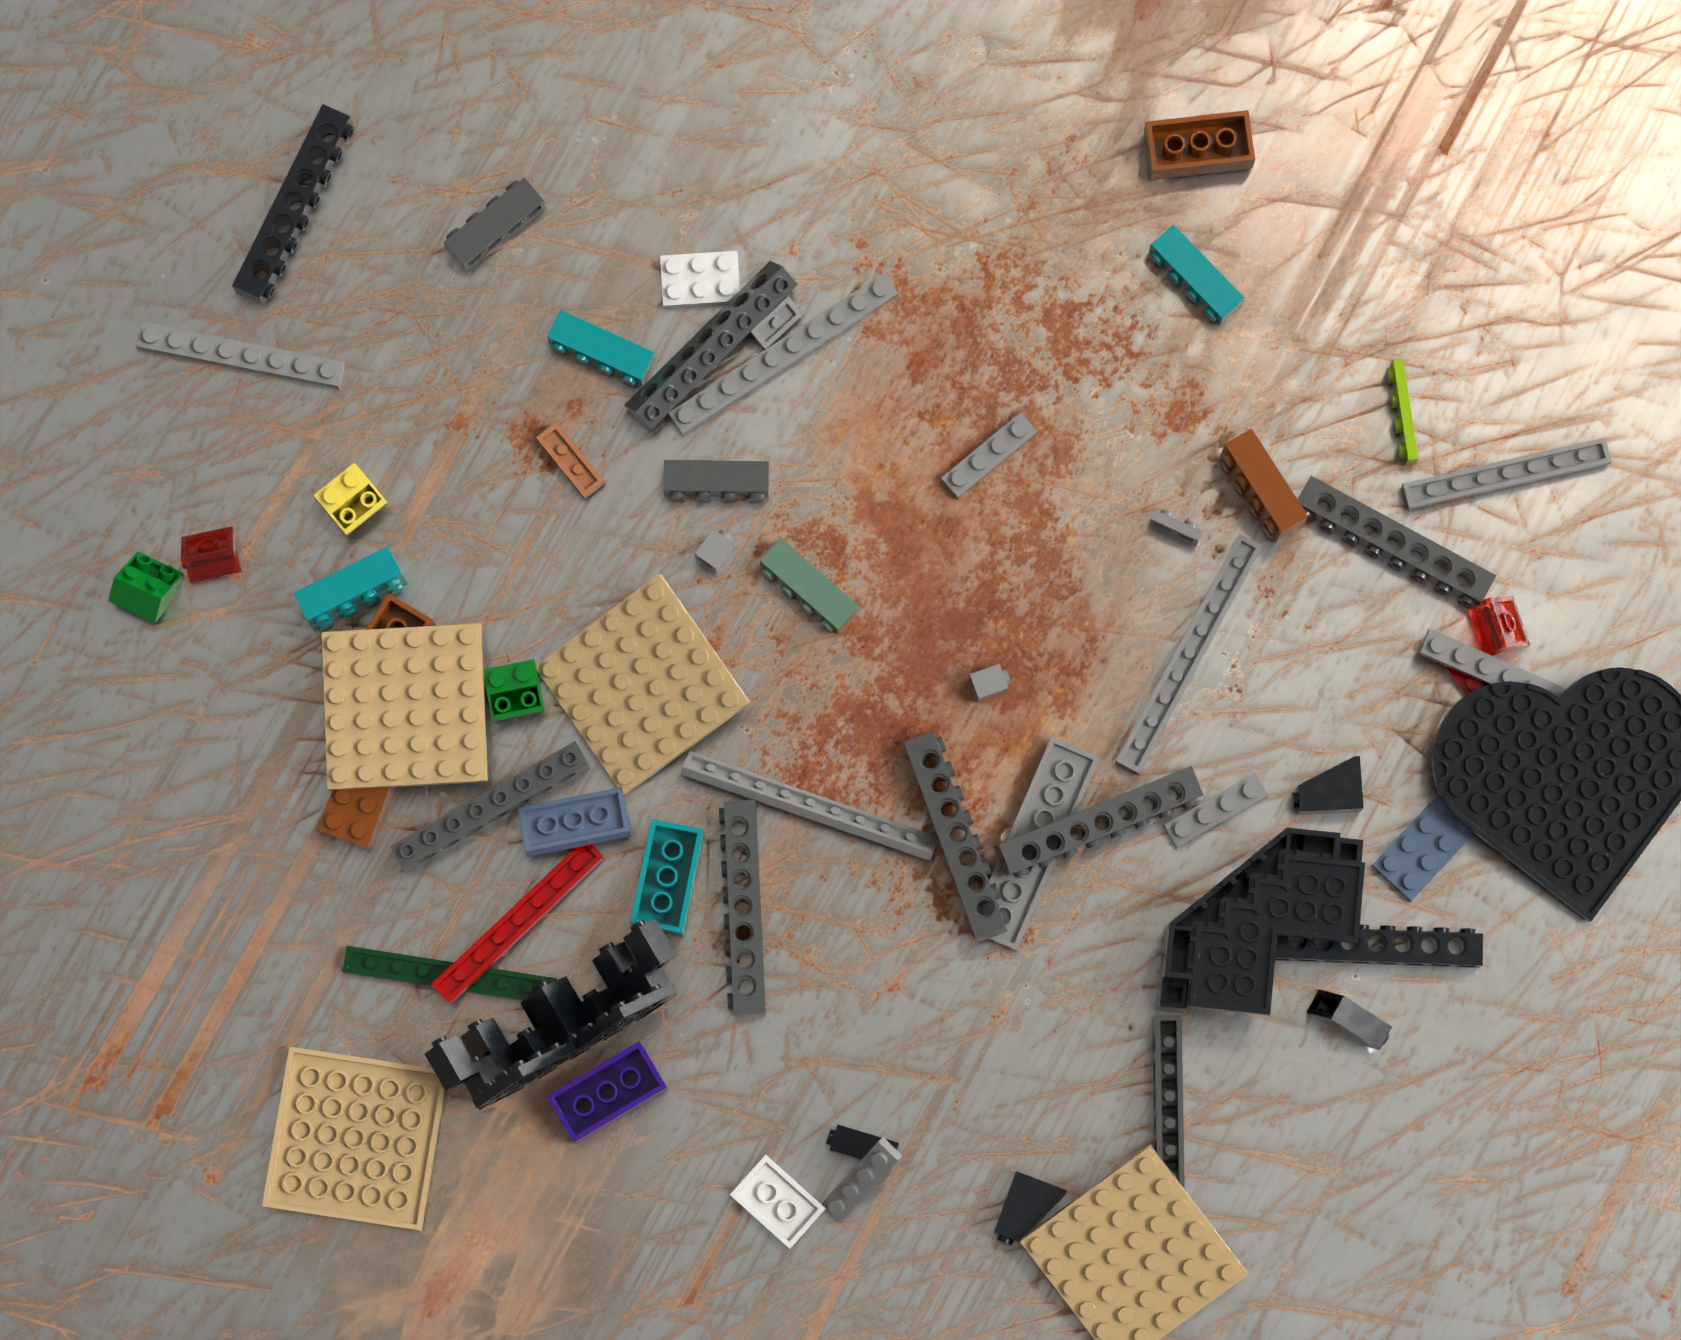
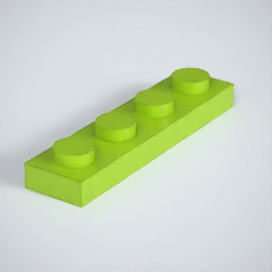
(1403, 423)

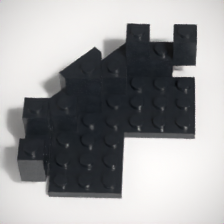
(1227, 939)
(560, 1020)

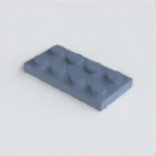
(574, 822)
(1422, 849)

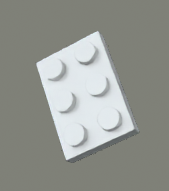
(699, 279)
(777, 1201)

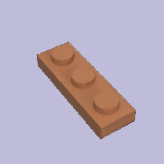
(570, 460)

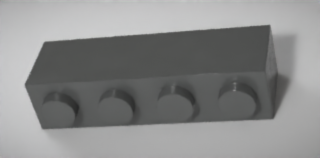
(494, 224)
(716, 479)

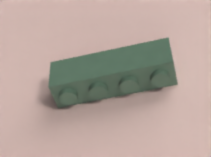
(809, 585)

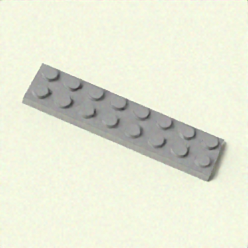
(1051, 796)

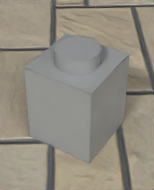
(715, 550)
(989, 682)

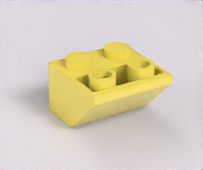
(350, 499)

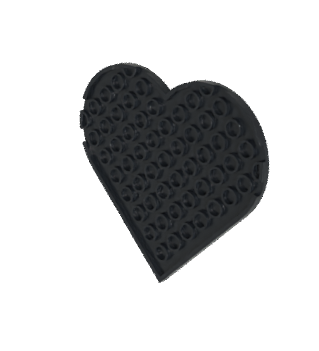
(1565, 780)

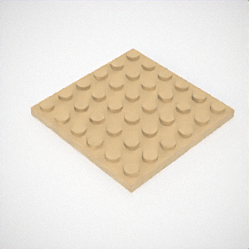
(642, 684)
(404, 707)
(354, 1139)
(1134, 1253)

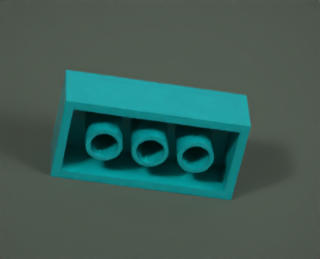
(350, 589)
(668, 875)

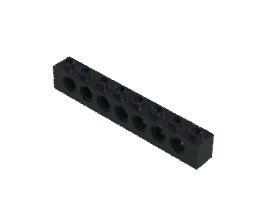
(327, 121)
(1469, 957)

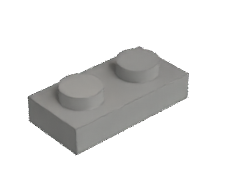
(776, 323)
(1186, 531)

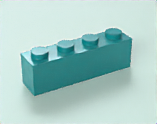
(1196, 274)
(601, 348)

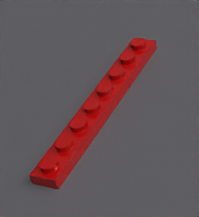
(516, 922)

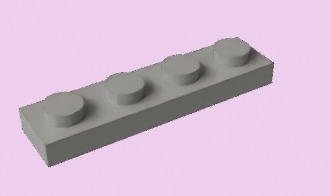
(989, 455)
(1215, 810)
(861, 1179)

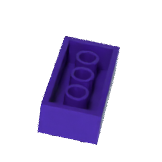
(607, 1092)

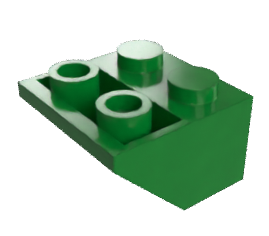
(145, 586)
(513, 690)

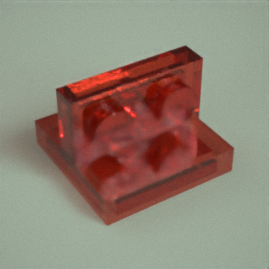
(210, 554)
(1499, 625)

